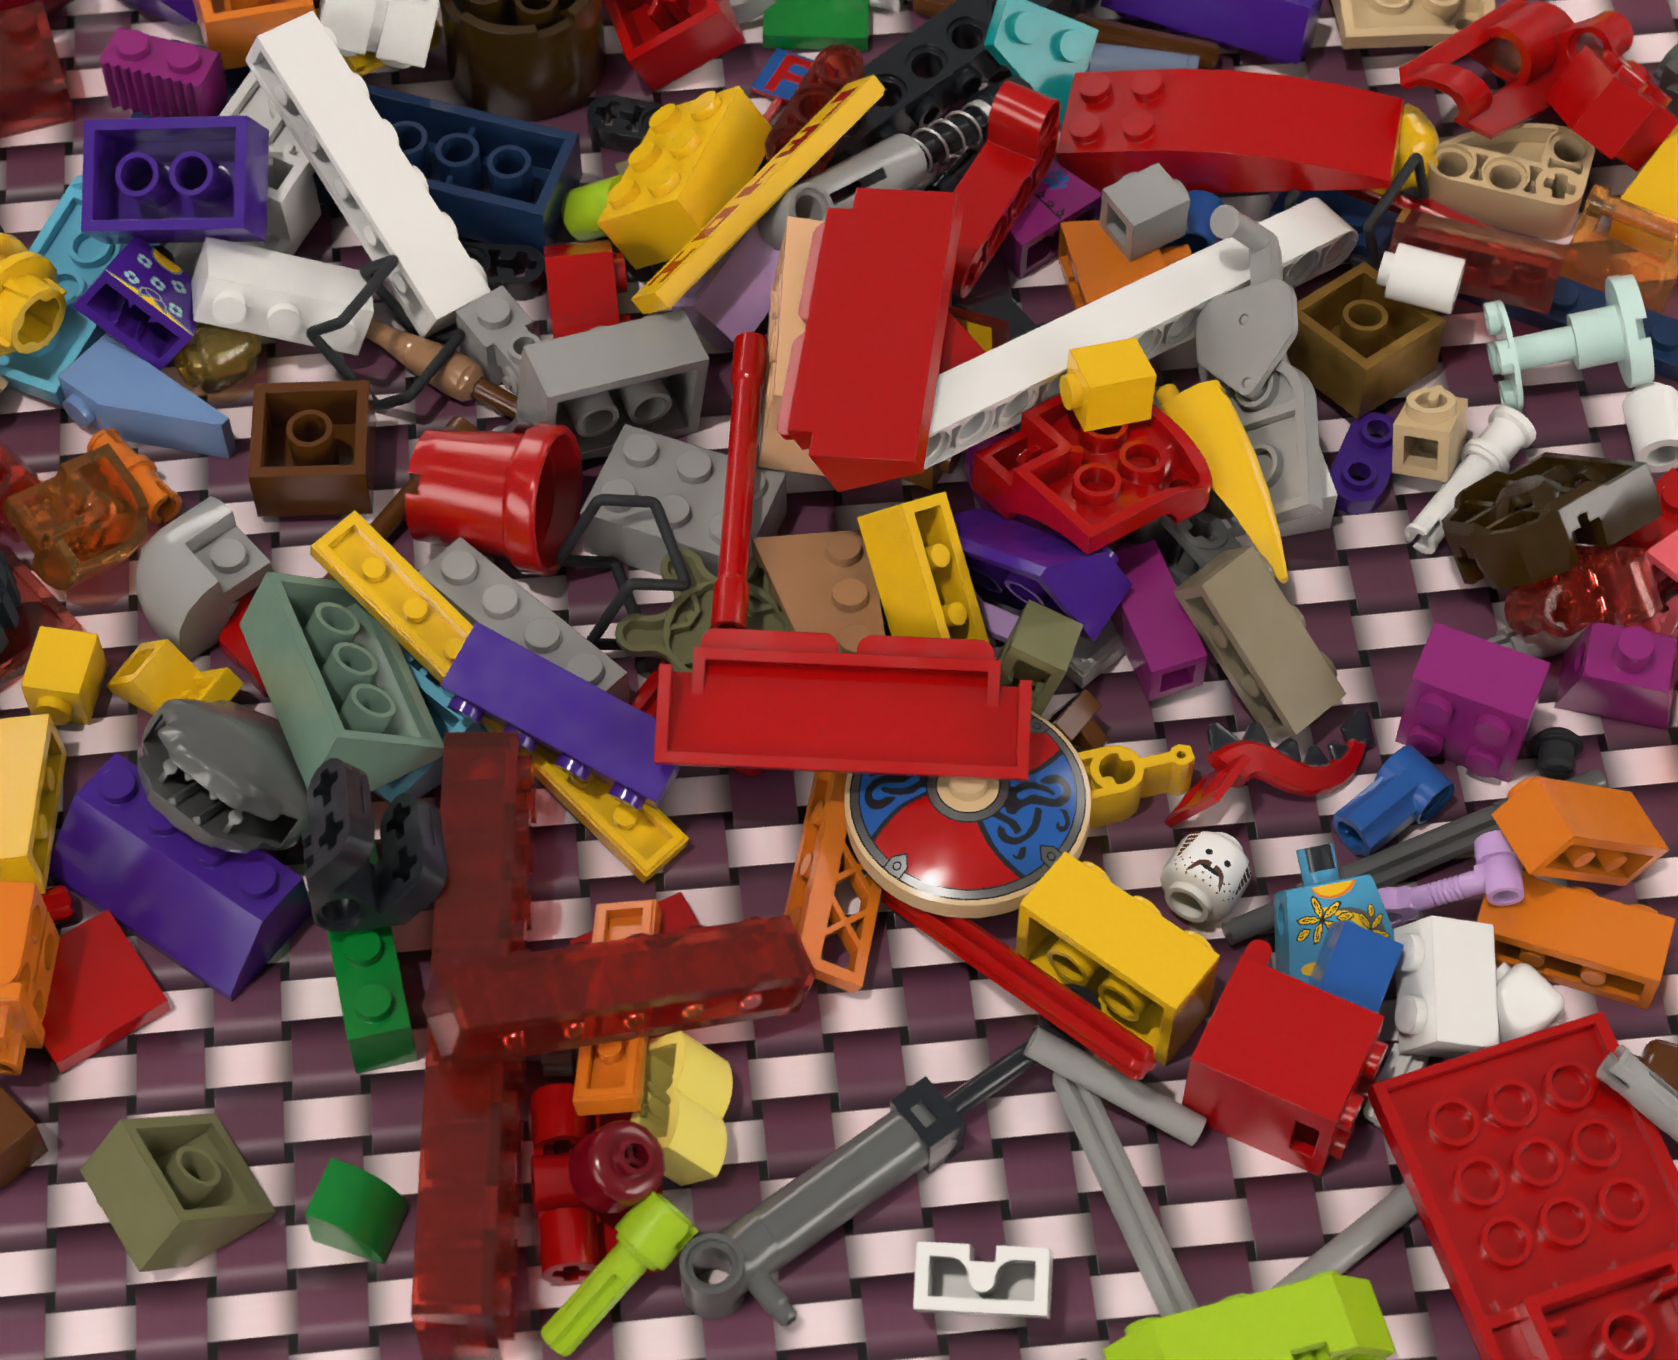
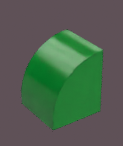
(355, 1212)

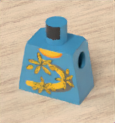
(1306, 912)

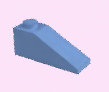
(126, 393)

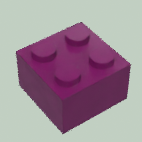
(1471, 702)

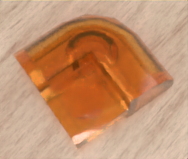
(81, 519)

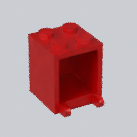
(1284, 1064)

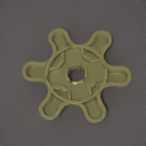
(683, 624)

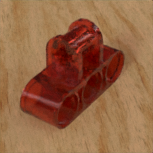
(1605, 587)

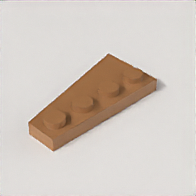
(823, 584)

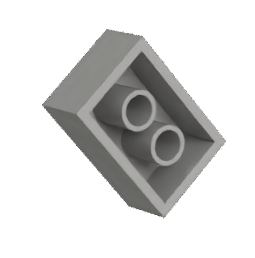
(616, 375)
(691, 490)

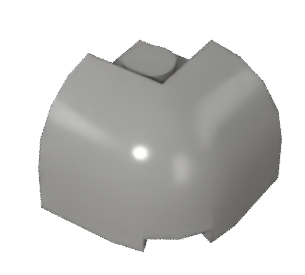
(194, 573)

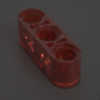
(824, 79)

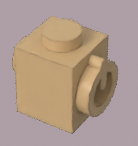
(1429, 434)

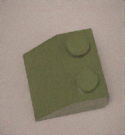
(174, 1189)

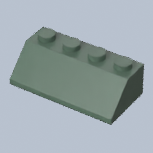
(337, 680)

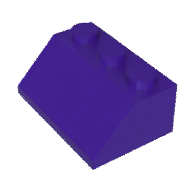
(1021, 563)

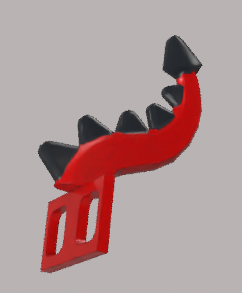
(1279, 767)

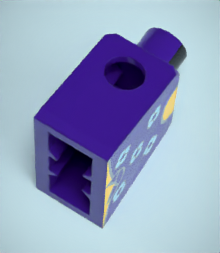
(143, 302)

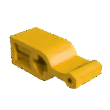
(1122, 778)

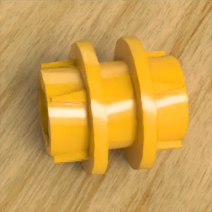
(29, 298)

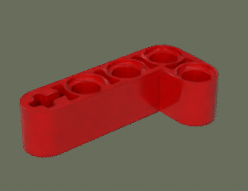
(1003, 176)

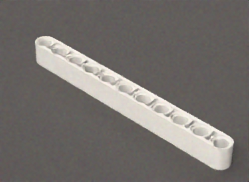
(1158, 310)

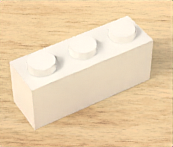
(276, 294)

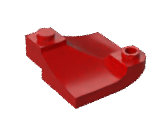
(1096, 480)

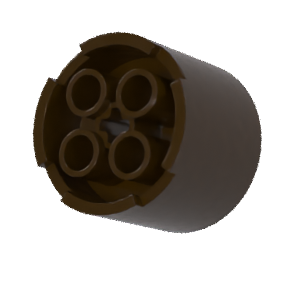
(524, 54)

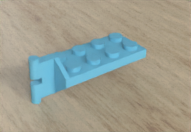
(78, 263)

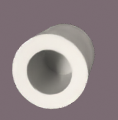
(1421, 277)
(1653, 425)

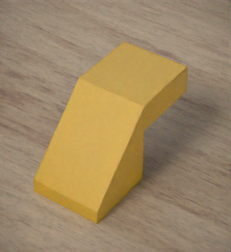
(163, 673)

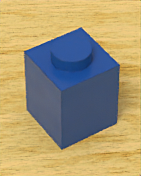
(1356, 964)

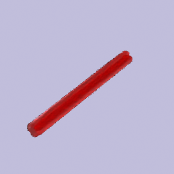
(1034, 988)

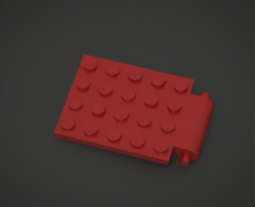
(1542, 1197)

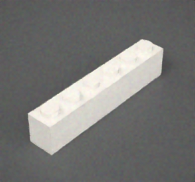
(366, 171)

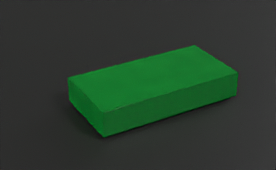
(816, 24)

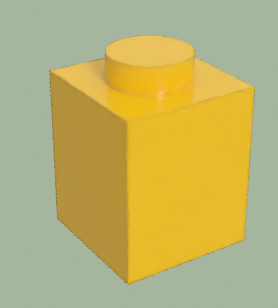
(1108, 384)
(64, 675)

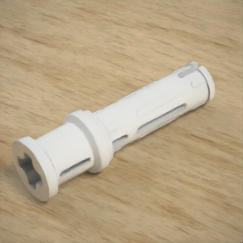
(1480, 456)

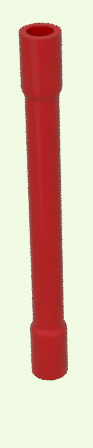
(748, 380)

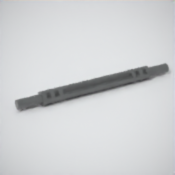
(1401, 859)

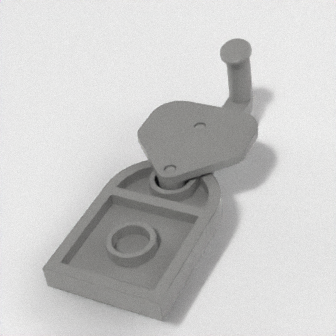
(1246, 345)

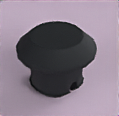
(1556, 751)

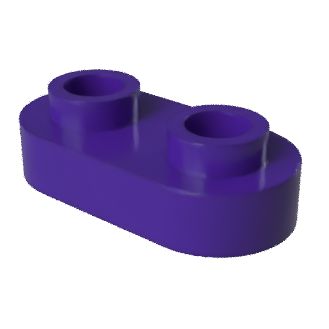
(1367, 459)

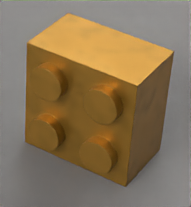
(1363, 344)

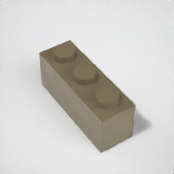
(1260, 641)

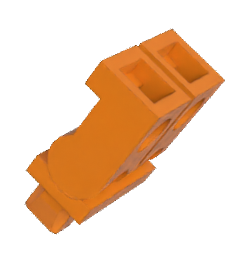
(26, 971)

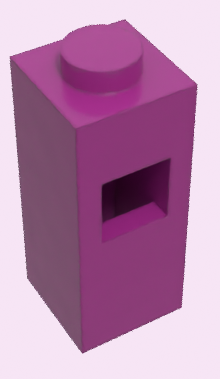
(1155, 626)

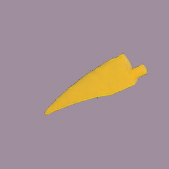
(1235, 471)

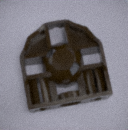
(1521, 521)

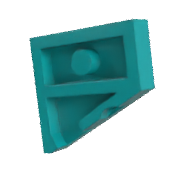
(1040, 47)

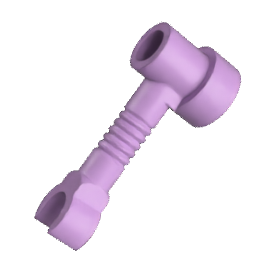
(1495, 873)

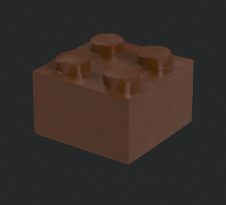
(312, 448)

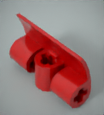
(570, 1233)

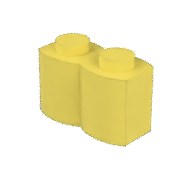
(685, 1106)

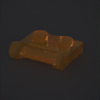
(1597, 256)

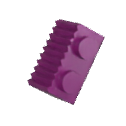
(162, 76)

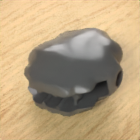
(223, 776)

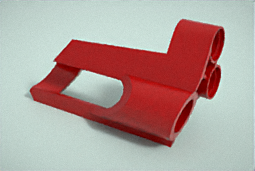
(1523, 46)

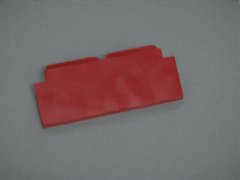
(872, 335)
(879, 712)

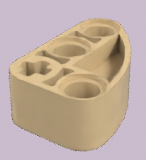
(1516, 182)

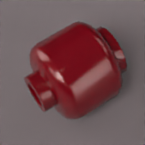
(611, 1171)

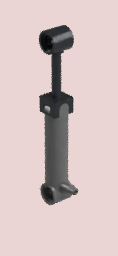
(914, 1135)

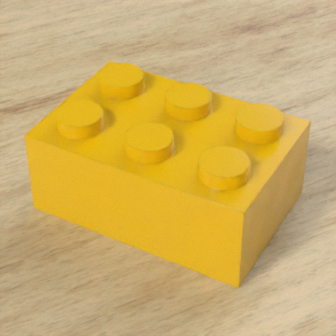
(684, 174)
(1121, 950)

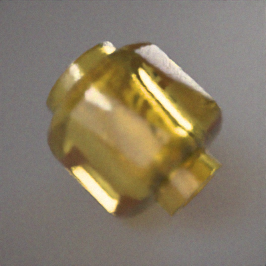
(217, 358)

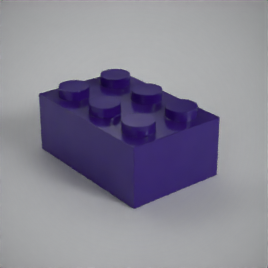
(175, 179)

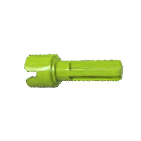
(648, 1238)

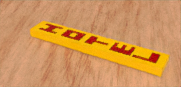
(758, 195)

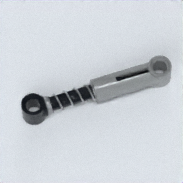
(890, 164)

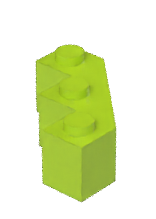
(1304, 1320)

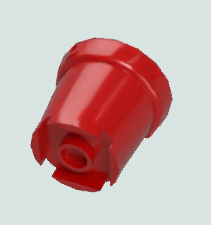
(499, 492)

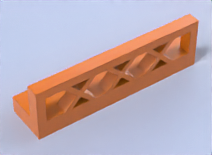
(814, 881)

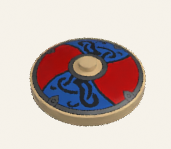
(971, 841)

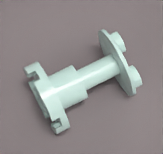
(1589, 338)

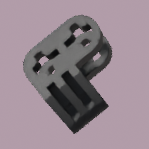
(341, 882)

